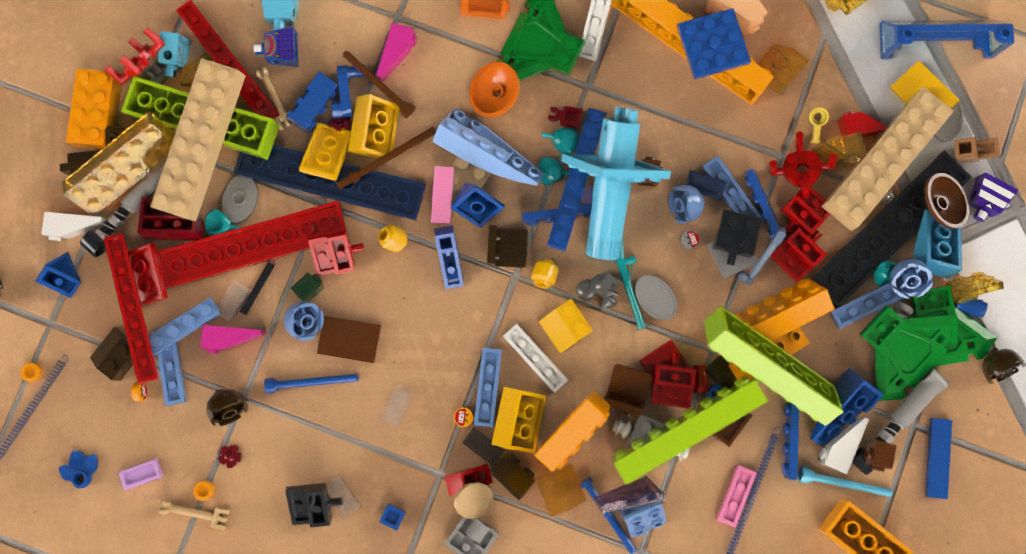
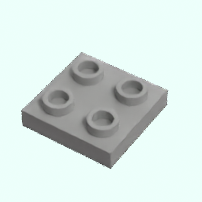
(471, 537)

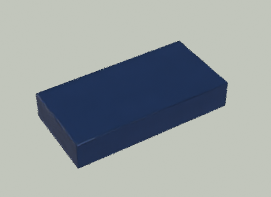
(706, 184)

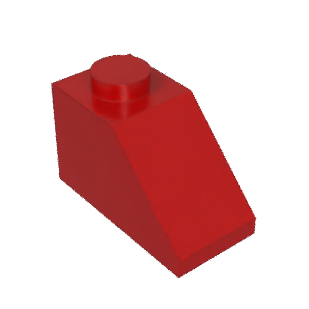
(859, 122)
(476, 474)

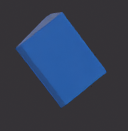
(476, 204)

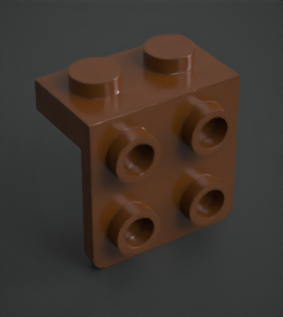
(628, 390)

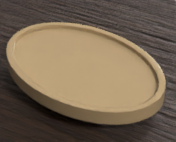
(473, 500)

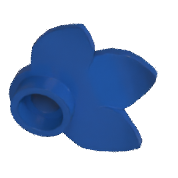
(78, 466)

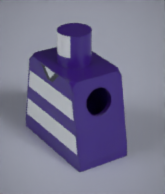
(990, 196)

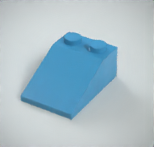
(938, 247)

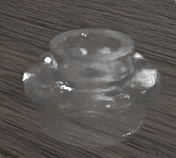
(887, 199)

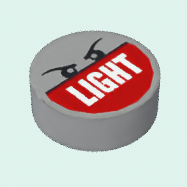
(690, 239)

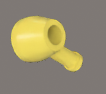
(824, 116)

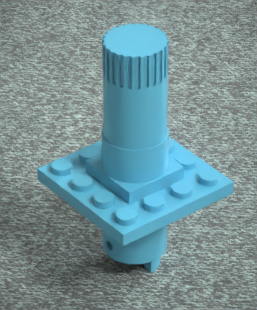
(614, 173)

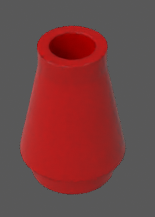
(701, 380)

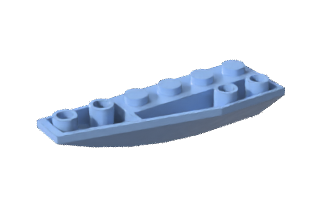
(484, 149)

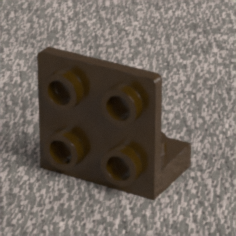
(507, 247)

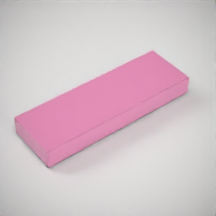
(442, 195)
(736, 496)

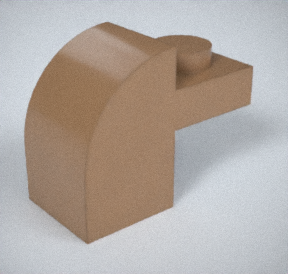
(975, 150)

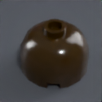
(1001, 364)
(225, 407)

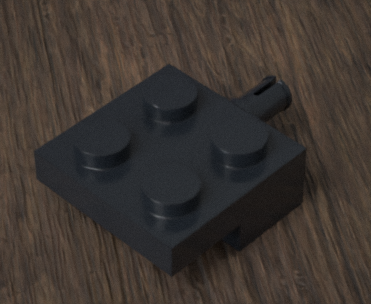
(737, 235)
(311, 504)

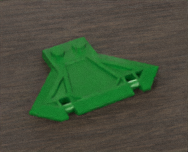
(541, 42)
(940, 302)
(907, 348)

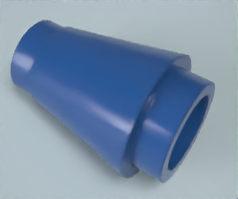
(975, 308)

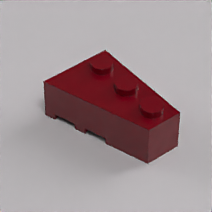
(161, 225)

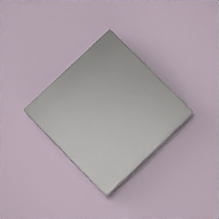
(725, 270)

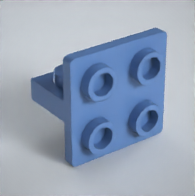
(643, 518)

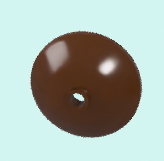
(946, 201)

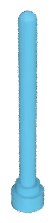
(806, 475)

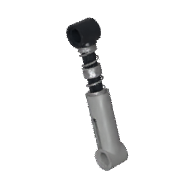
(131, 202)
(929, 386)

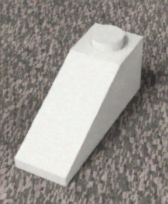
(68, 225)
(842, 449)

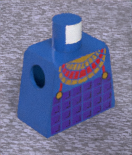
(279, 47)

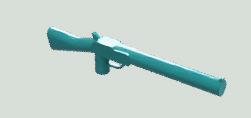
(621, 264)

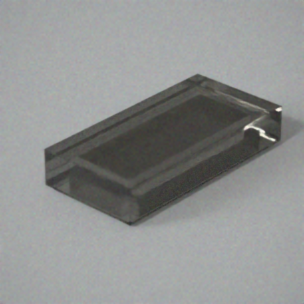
(482, 446)

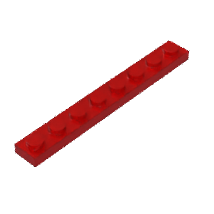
(222, 55)
(131, 309)

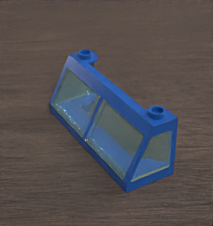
(987, 35)

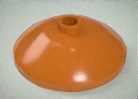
(487, 86)

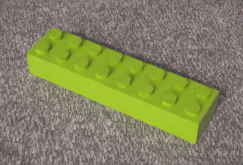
(245, 133)
(772, 366)
(688, 429)

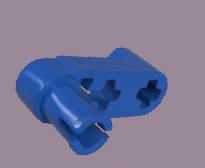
(343, 108)

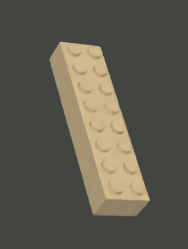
(198, 140)
(887, 159)

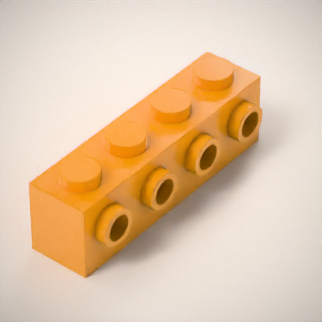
(789, 342)

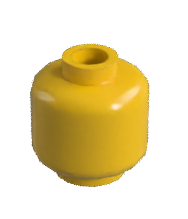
(392, 238)
(544, 273)

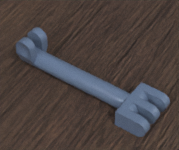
(777, 239)

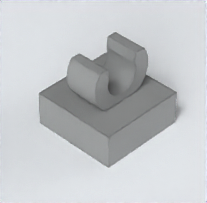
(156, 73)

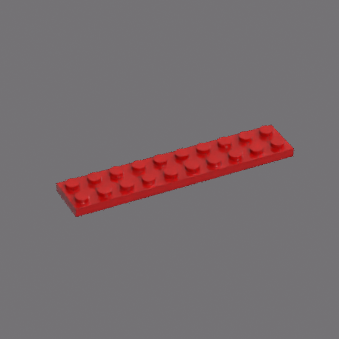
(248, 245)

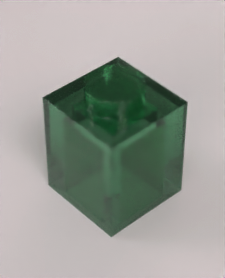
(308, 287)

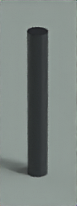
(257, 288)

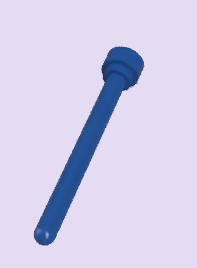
(272, 385)

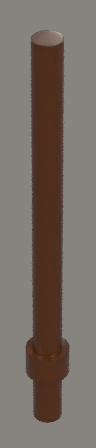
(355, 176)

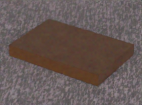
(349, 339)

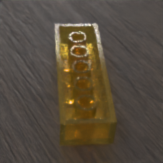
(119, 164)

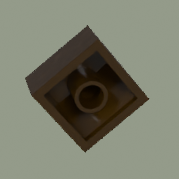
(113, 356)
(513, 476)

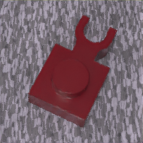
(568, 117)

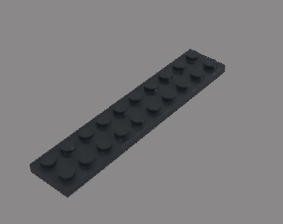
(883, 234)

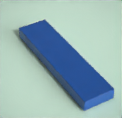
(938, 458)

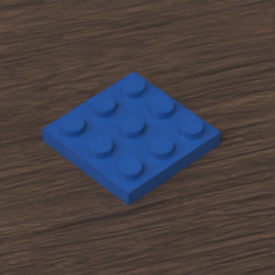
(713, 43)

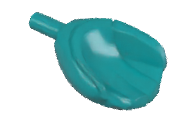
(563, 139)
(552, 170)
(218, 223)
(883, 273)

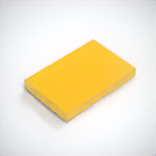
(918, 77)
(325, 152)

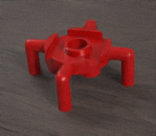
(136, 64)
(802, 158)

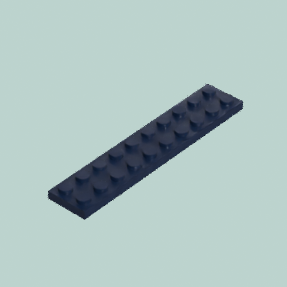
(373, 191)

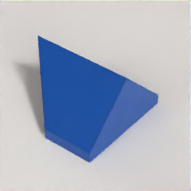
(60, 275)

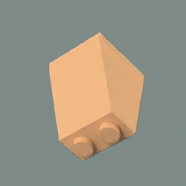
(748, 12)

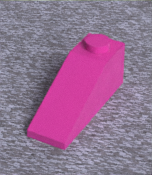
(396, 49)
(224, 338)

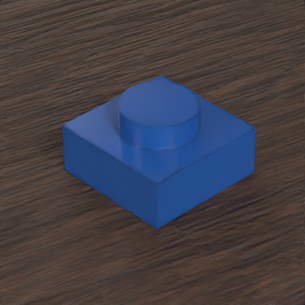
(392, 516)

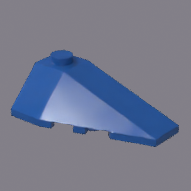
(855, 397)

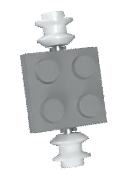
(641, 429)

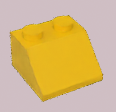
(565, 326)

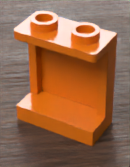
(485, 8)

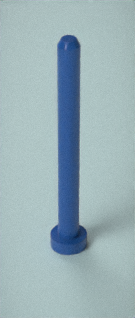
(587, 483)

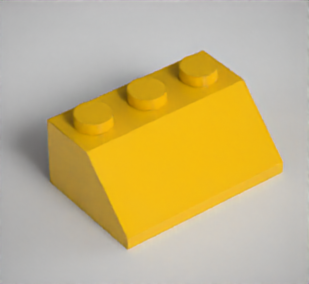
(373, 126)
(518, 420)

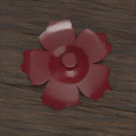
(339, 123)
(230, 456)

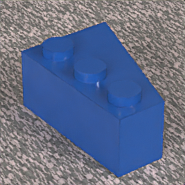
(312, 102)

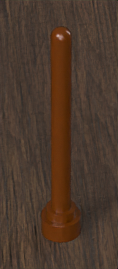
(405, 107)

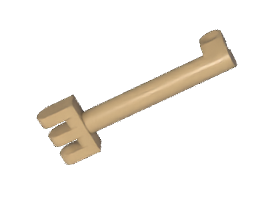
(264, 75)
(215, 517)

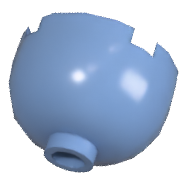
(686, 203)
(911, 278)
(303, 320)

